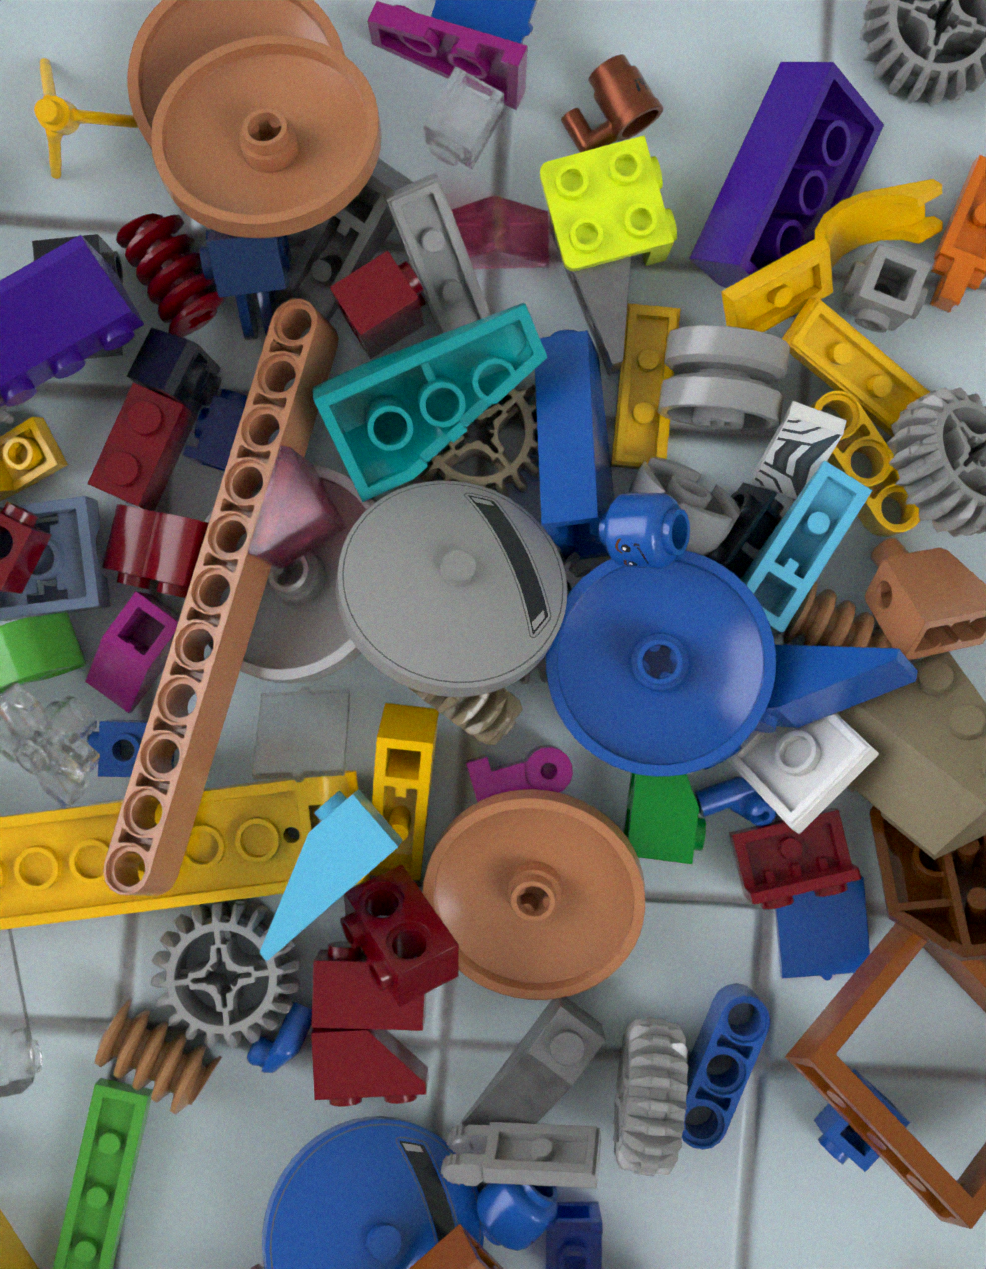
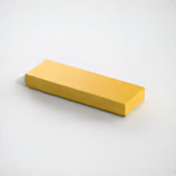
(851, 363)
(638, 426)

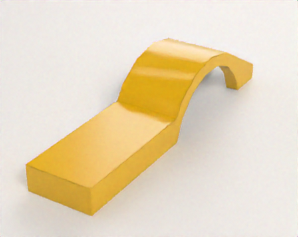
(807, 272)

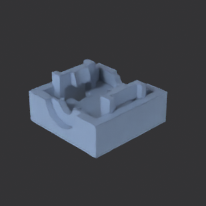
(67, 558)

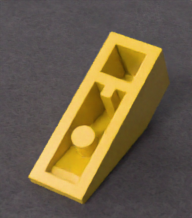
(404, 780)

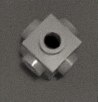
(897, 277)

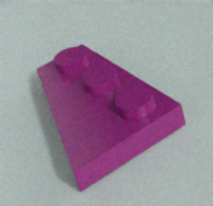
(444, 45)

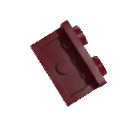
(782, 863)

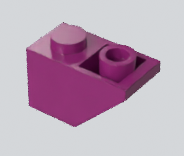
(133, 650)

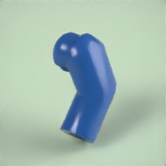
(737, 796)
(287, 1044)

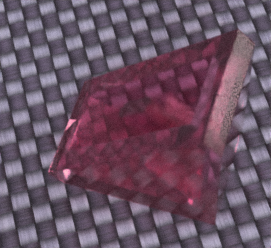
(503, 233)
(294, 512)

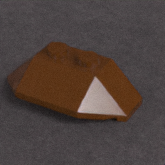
(931, 897)

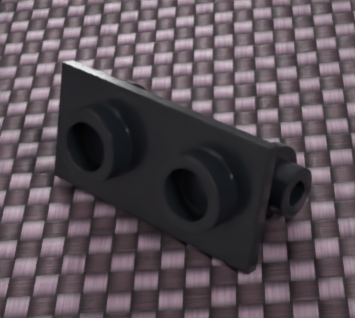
(754, 525)

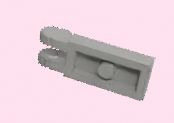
(523, 1155)

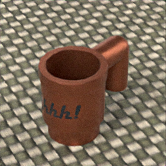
(623, 101)

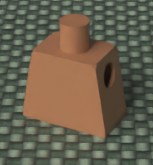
(926, 600)

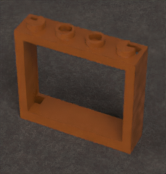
(816, 1059)

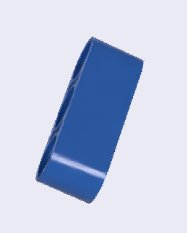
(716, 1038)

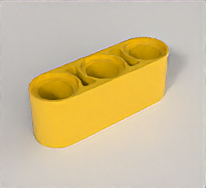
(863, 437)

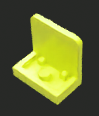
(608, 205)

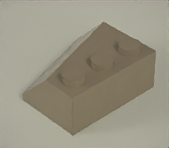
(929, 756)

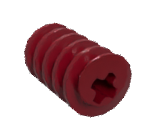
(169, 272)

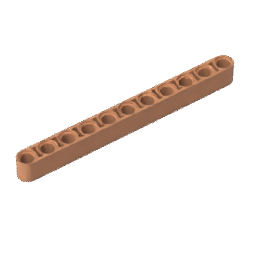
(203, 617)

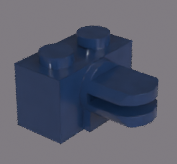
(245, 268)

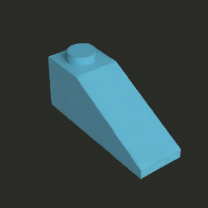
(804, 543)
(332, 860)

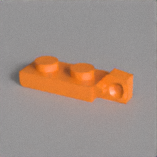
(962, 248)

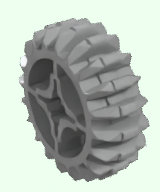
(959, 30)
(943, 459)
(182, 981)
(650, 1097)

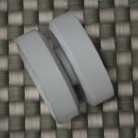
(724, 378)

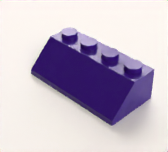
(789, 172)
(59, 316)

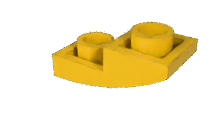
(27, 456)

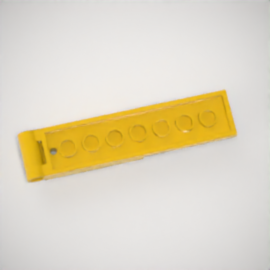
(234, 852)

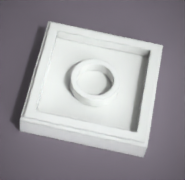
(803, 766)

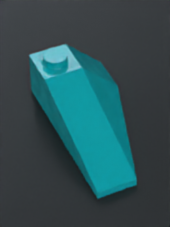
(417, 400)

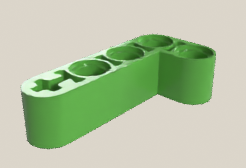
(38, 649)

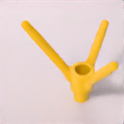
(63, 118)

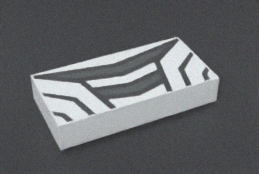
(798, 449)

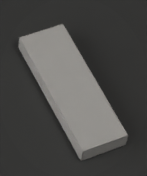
(437, 253)

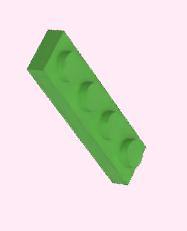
(103, 1176)

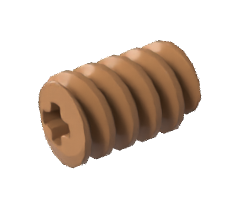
(833, 626)
(154, 1058)

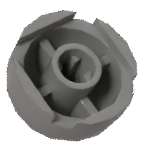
(708, 512)

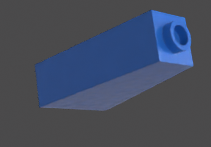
(572, 444)

